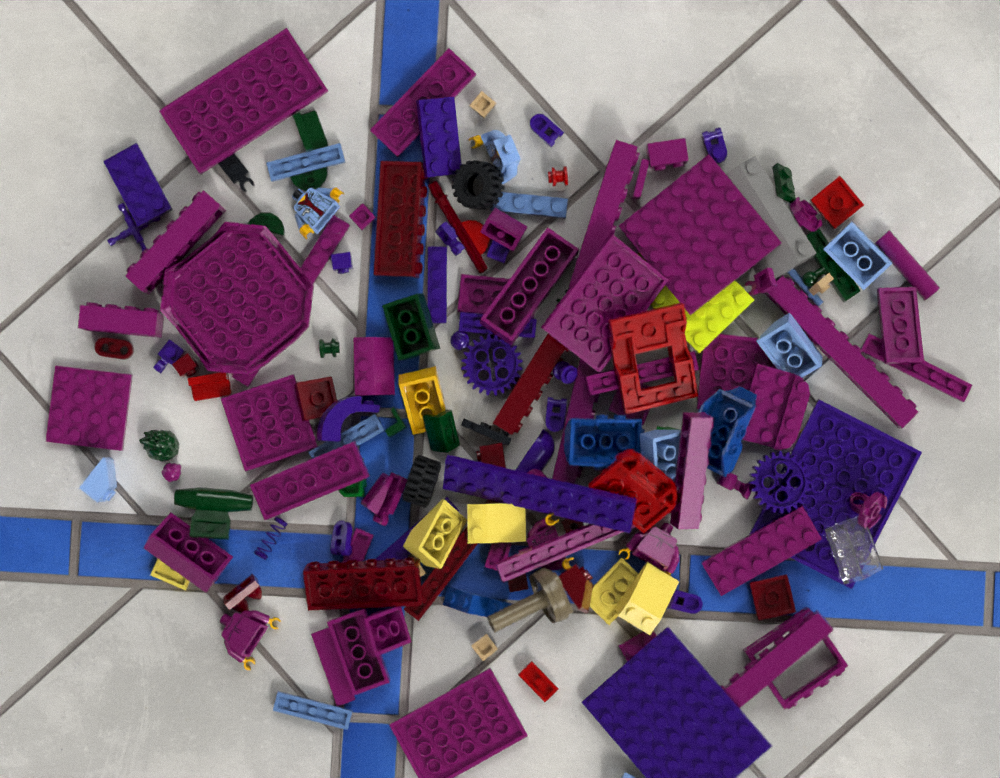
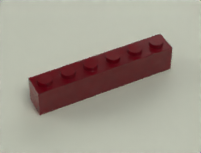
(529, 385)

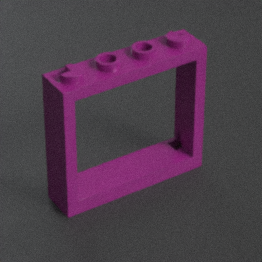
(820, 680)

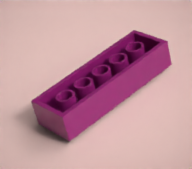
(175, 242)
(529, 286)

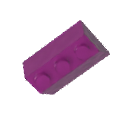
(374, 366)

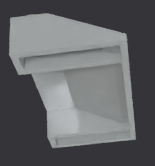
(761, 194)

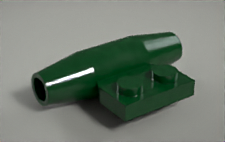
(212, 509)

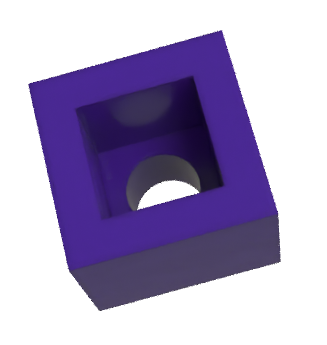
(342, 262)

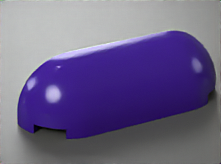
(538, 454)

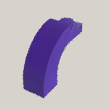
(334, 416)

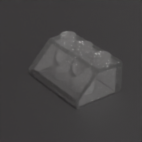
(853, 550)

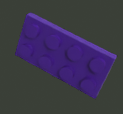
(439, 136)
(137, 185)

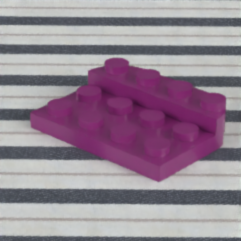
(779, 407)

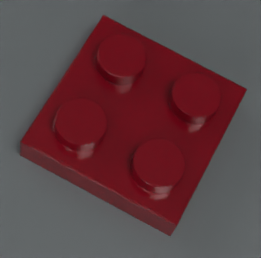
(315, 397)
(772, 597)

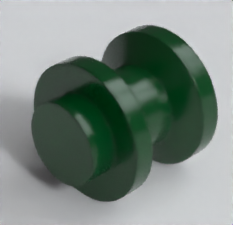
(329, 347)

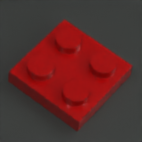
(836, 202)

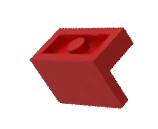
(210, 386)

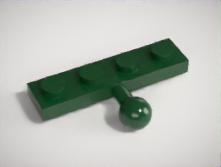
(842, 282)

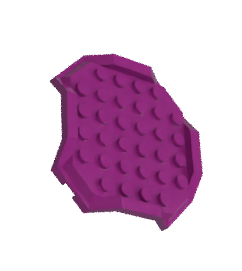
(238, 299)

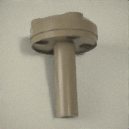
(547, 595)

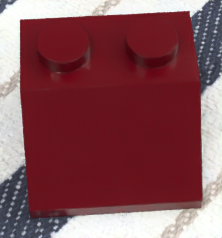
(578, 586)

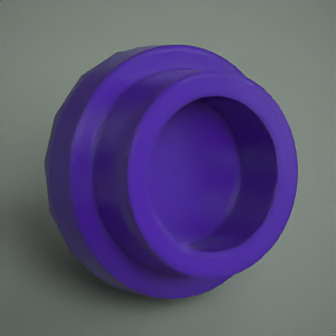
(460, 340)

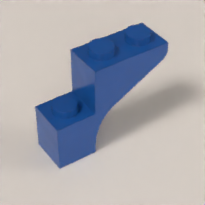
(473, 603)

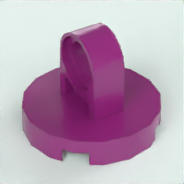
(805, 214)
(870, 509)

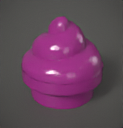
(171, 472)

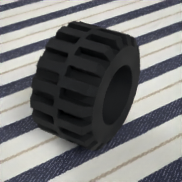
(464, 185)
(421, 481)

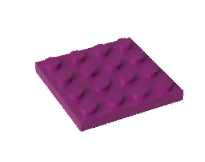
(729, 364)
(89, 408)
(268, 423)

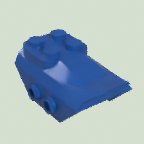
(731, 416)
(600, 439)

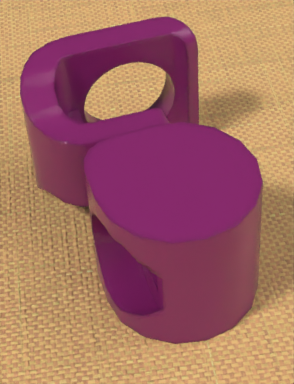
(731, 482)

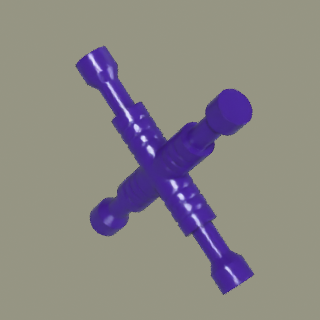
(132, 230)

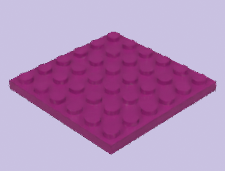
(700, 234)

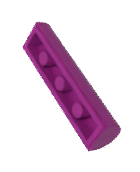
(907, 265)

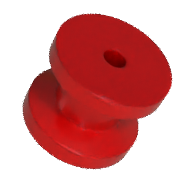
(558, 176)

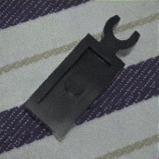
(236, 171)
(485, 429)

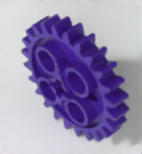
(473, 366)
(791, 495)

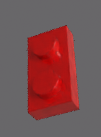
(538, 681)

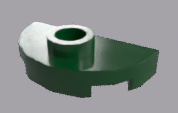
(311, 179)
(269, 220)

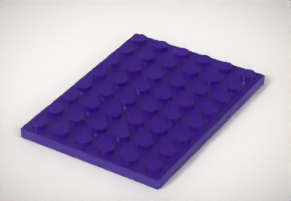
(843, 460)
(675, 715)

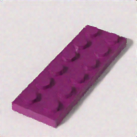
(442, 80)
(309, 480)
(761, 550)

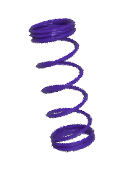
(262, 555)

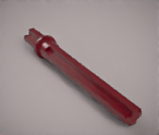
(445, 206)

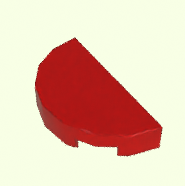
(480, 240)

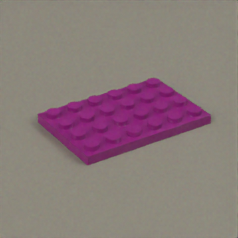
(609, 287)
(459, 728)

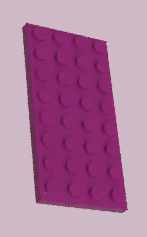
(243, 101)

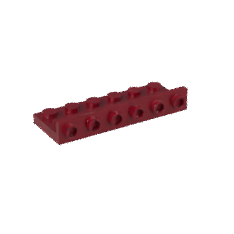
(400, 219)
(363, 584)

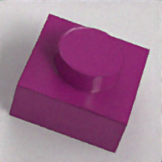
(362, 216)

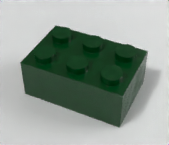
(411, 326)

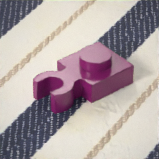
(763, 282)

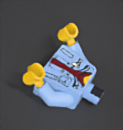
(501, 152)
(315, 208)

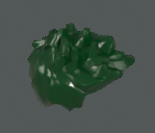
(160, 444)

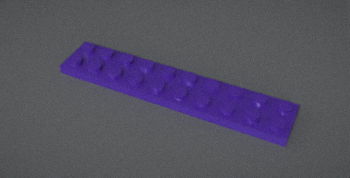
(539, 493)

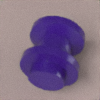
(565, 372)

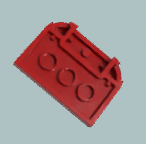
(639, 479)

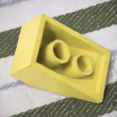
(496, 523)
(435, 535)
(647, 598)

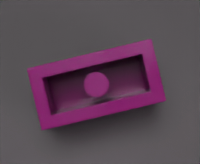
(667, 153)
(504, 229)

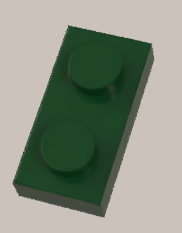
(784, 182)

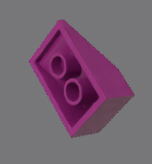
(386, 630)

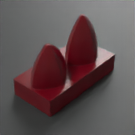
(236, 598)

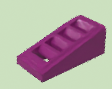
(374, 498)

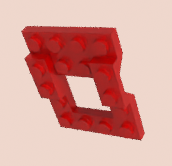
(644, 333)

